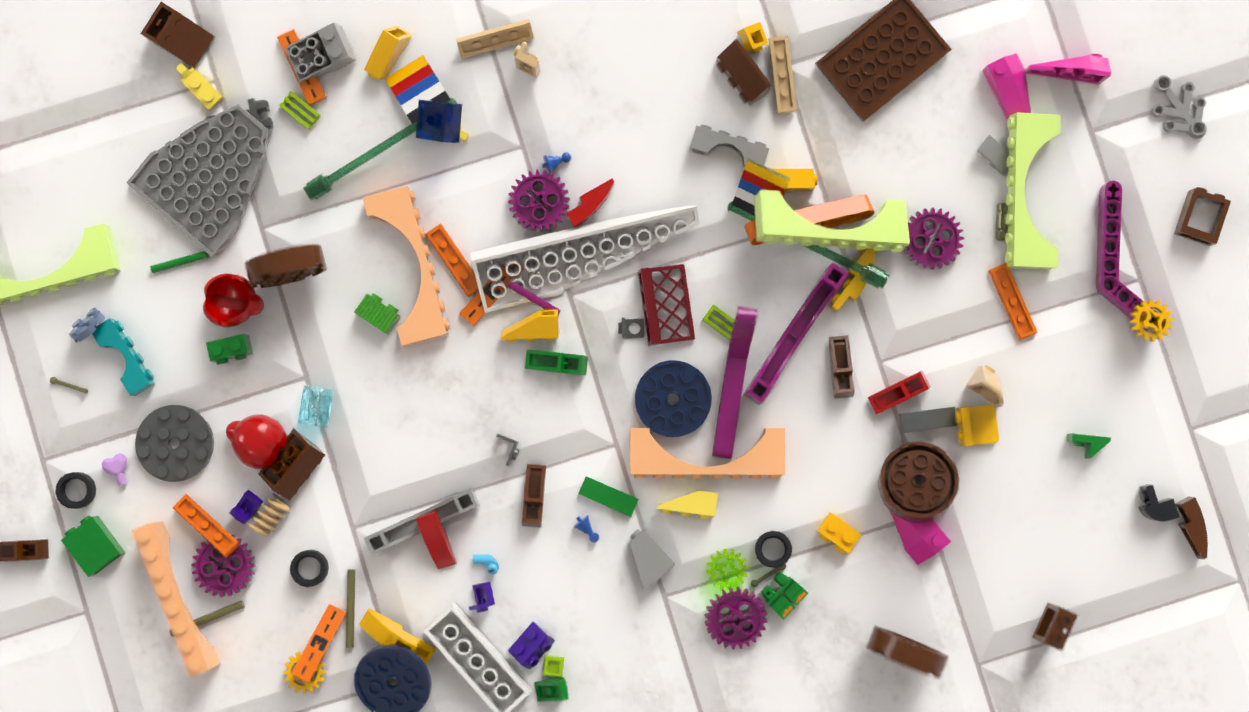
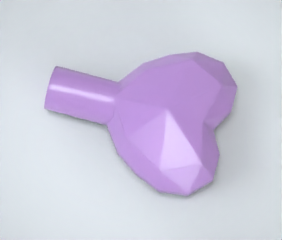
(116, 467)

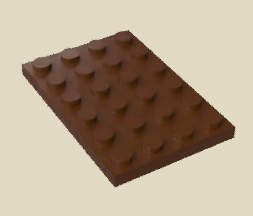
(883, 57)

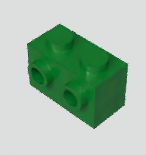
(228, 348)

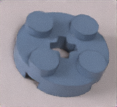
(86, 327)

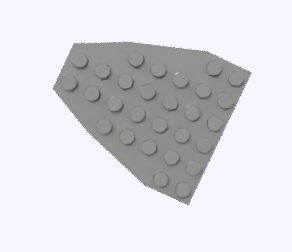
(205, 176)

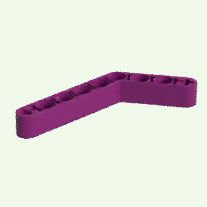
(1112, 257)
(733, 382)

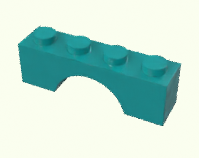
(136, 376)

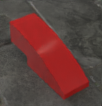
(590, 204)
(899, 392)
(436, 539)

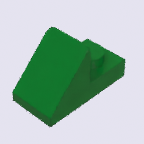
(1093, 443)
(552, 689)

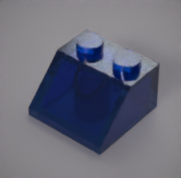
(439, 121)

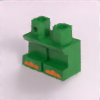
(776, 599)

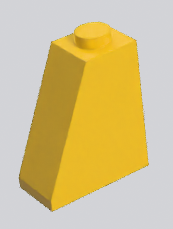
(386, 52)
(800, 179)

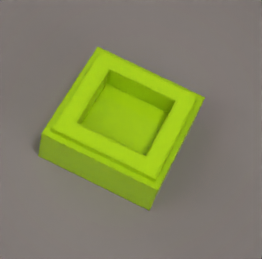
(553, 666)

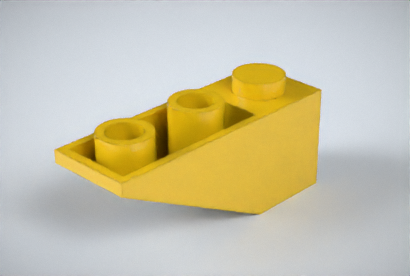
(535, 326)

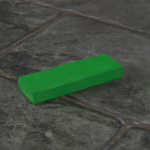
(608, 496)

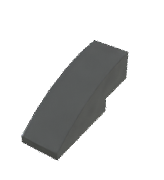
(927, 419)

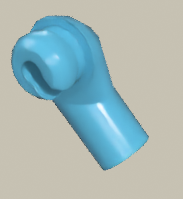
(488, 561)

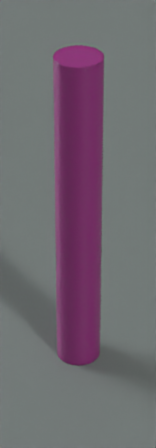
(532, 297)

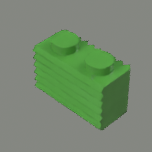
(377, 314)

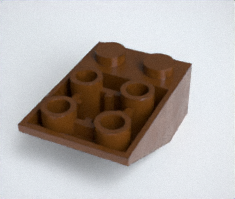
(177, 35)

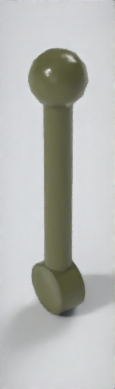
(53, 380)
(754, 583)

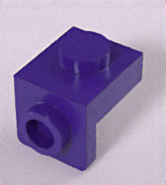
(246, 507)
(483, 596)

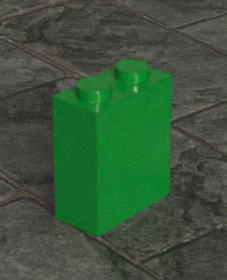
(92, 545)

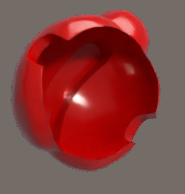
(230, 300)
(257, 440)

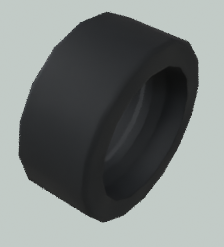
(61, 485)
(773, 534)
(295, 563)

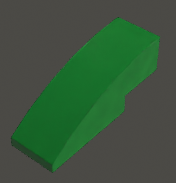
(556, 362)

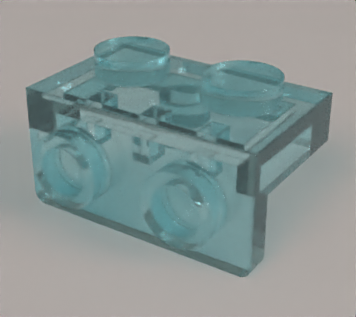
(315, 406)

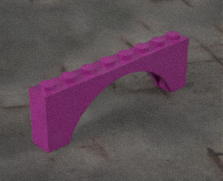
(794, 333)

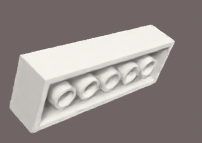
(477, 660)

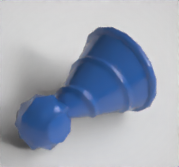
(552, 162)
(585, 526)

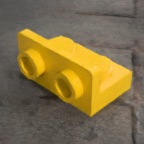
(839, 533)

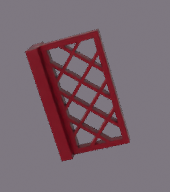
(651, 311)

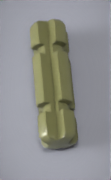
(1001, 224)

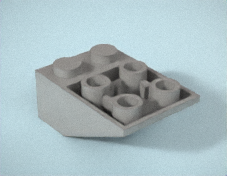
(320, 52)

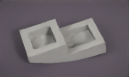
(995, 154)

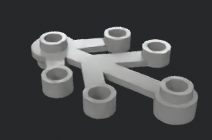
(1181, 110)

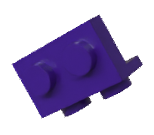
(531, 646)

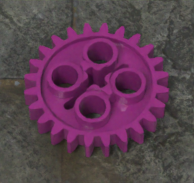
(550, 188)
(946, 247)
(215, 580)
(738, 634)

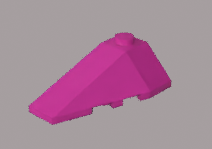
(1086, 69)
(1009, 84)
(920, 539)

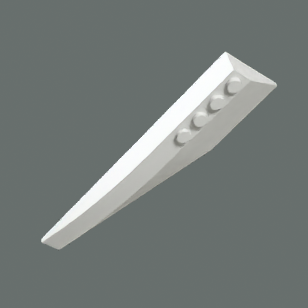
(574, 254)

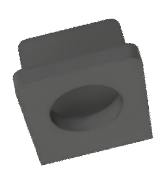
(623, 328)
(514, 452)

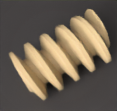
(270, 516)

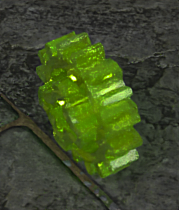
(735, 571)

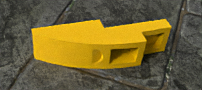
(854, 286)
(390, 633)

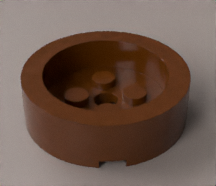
(285, 266)
(908, 499)
(907, 651)

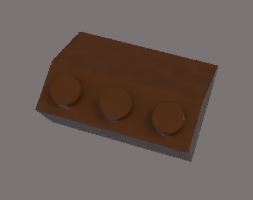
(743, 73)
(292, 465)

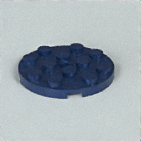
(677, 418)
(398, 664)

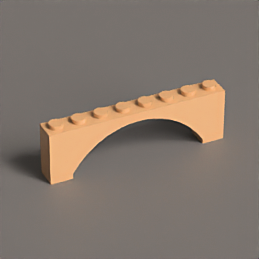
(426, 318)
(764, 458)
(154, 548)

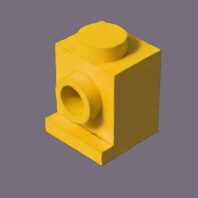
(753, 37)

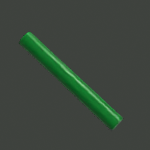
(179, 261)

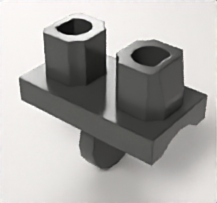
(257, 108)

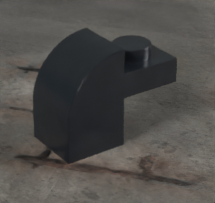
(1156, 510)

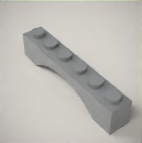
(408, 527)

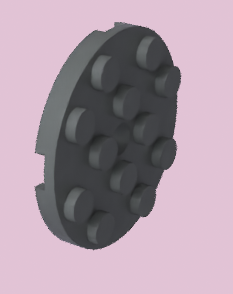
(194, 447)

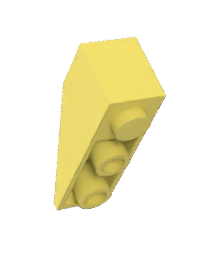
(696, 503)

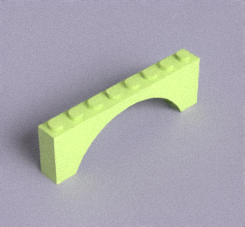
(781, 224)
(1024, 243)
(92, 258)

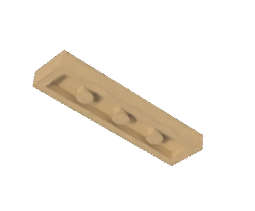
(495, 38)
(782, 74)

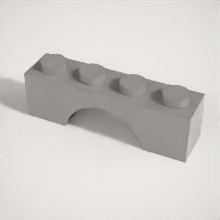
(707, 140)

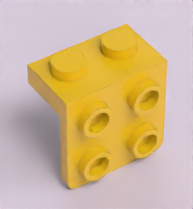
(977, 425)

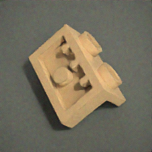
(525, 61)

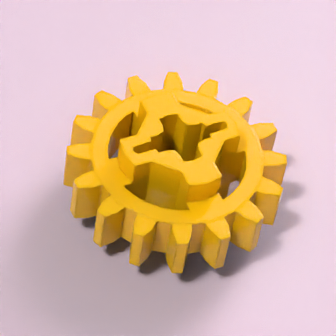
(1148, 313)
(305, 685)

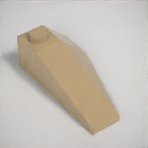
(986, 385)

